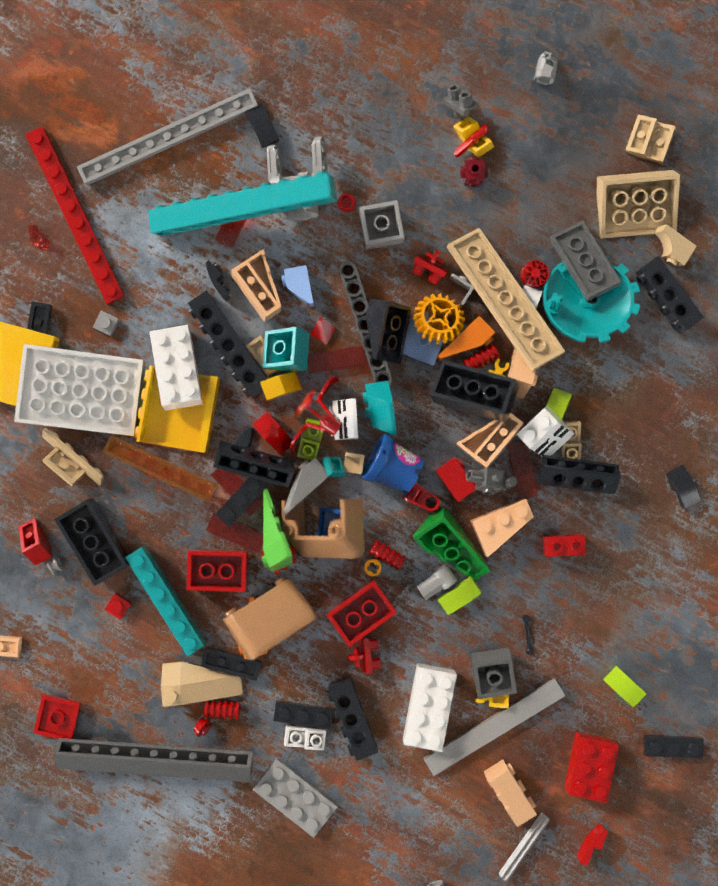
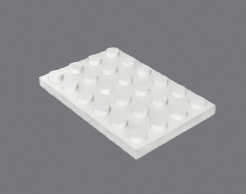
(78, 390)

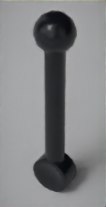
(526, 618)

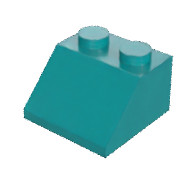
(286, 349)
(380, 406)

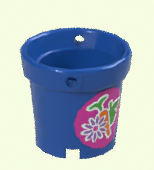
(392, 465)

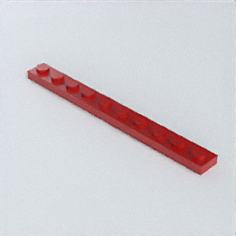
(75, 215)

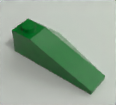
(447, 540)

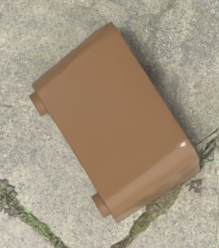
(269, 618)

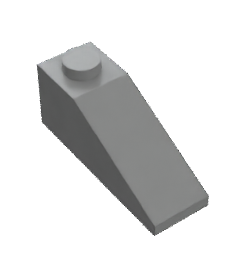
(305, 481)

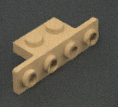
(67, 463)

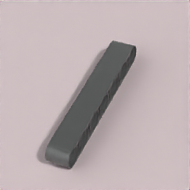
(360, 317)

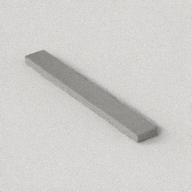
(494, 726)

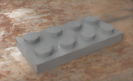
(295, 797)

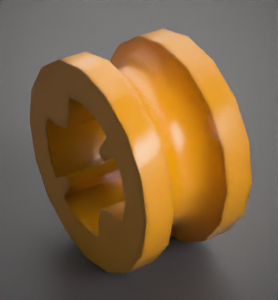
(376, 562)

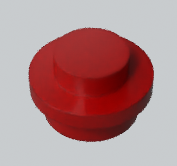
(346, 202)
(202, 727)

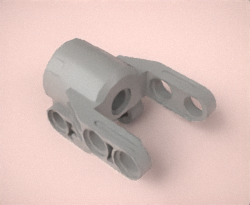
(275, 173)

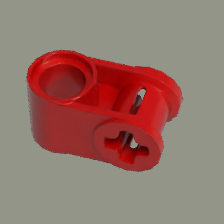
(420, 497)

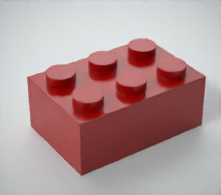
(217, 570)
(361, 612)
(591, 767)

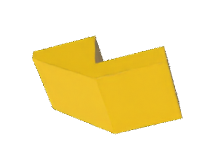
(468, 127)
(280, 385)

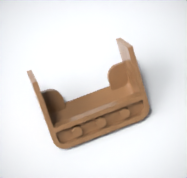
(344, 537)

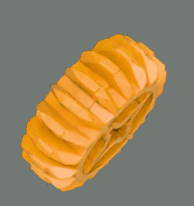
(440, 309)

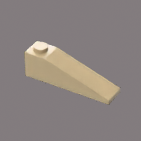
(190, 683)

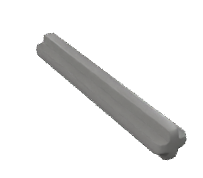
(524, 846)

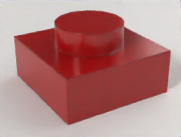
(118, 606)

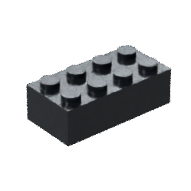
(474, 391)
(93, 541)

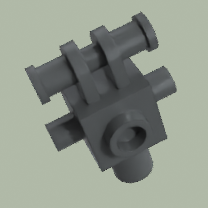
(490, 480)

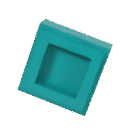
(334, 467)

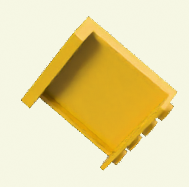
(11, 350)
(177, 428)

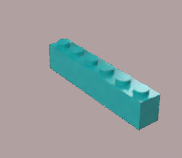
(166, 600)

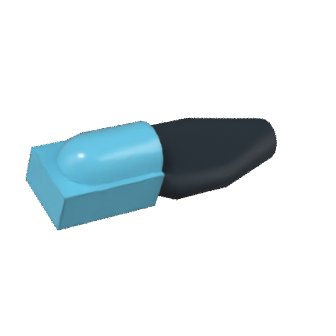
(245, 437)

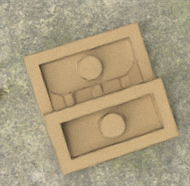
(650, 139)

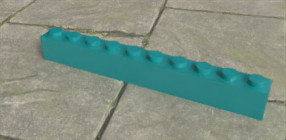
(244, 204)

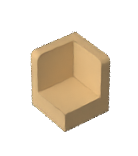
(353, 463)

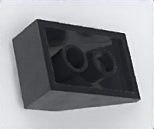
(387, 329)

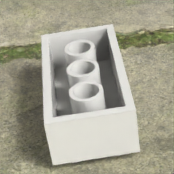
(176, 367)
(429, 707)

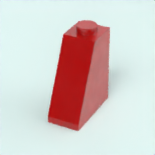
(273, 433)

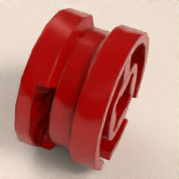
(534, 274)

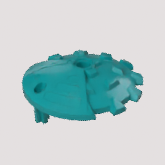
(582, 320)

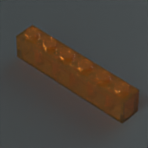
(161, 468)

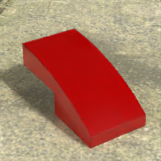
(593, 839)

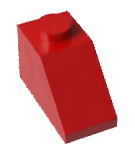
(34, 542)

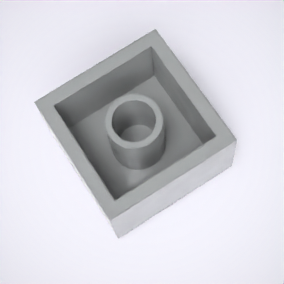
(381, 224)

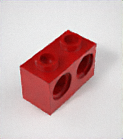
(564, 545)

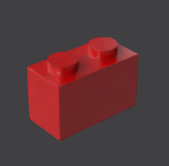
(454, 479)

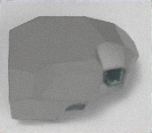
(546, 69)

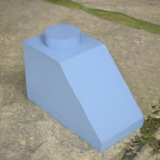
(298, 283)

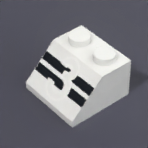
(345, 413)
(545, 433)

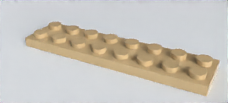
(505, 299)

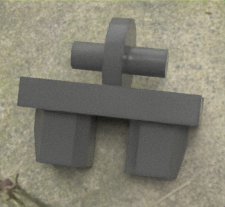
(460, 102)

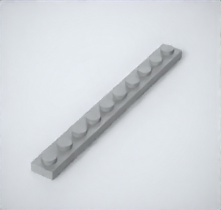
(167, 137)

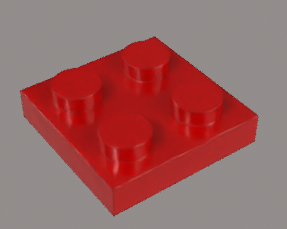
(57, 717)

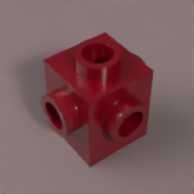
(470, 177)

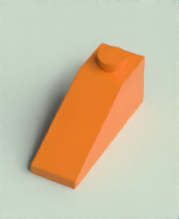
(471, 338)

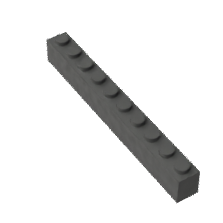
(153, 760)

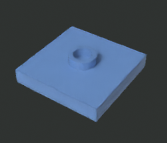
(420, 348)

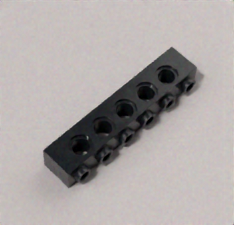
(204, 303)

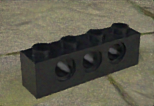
(679, 298)
(253, 464)
(578, 474)
(366, 746)

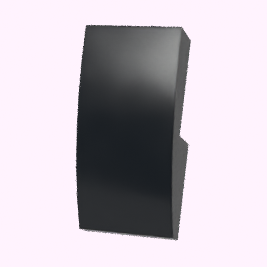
(262, 126)
(215, 275)
(683, 485)

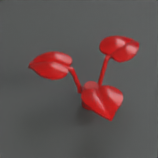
(328, 423)

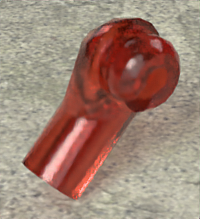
(37, 240)

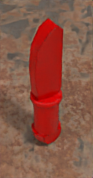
(470, 141)

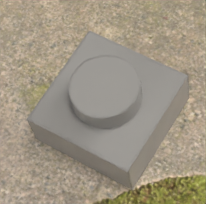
(106, 323)

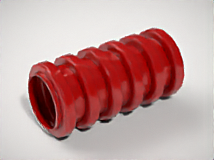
(482, 358)
(387, 554)
(222, 709)

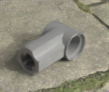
(441, 579)

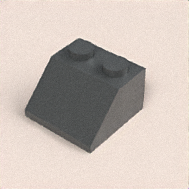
(493, 673)

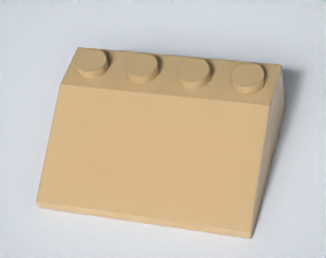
(637, 203)

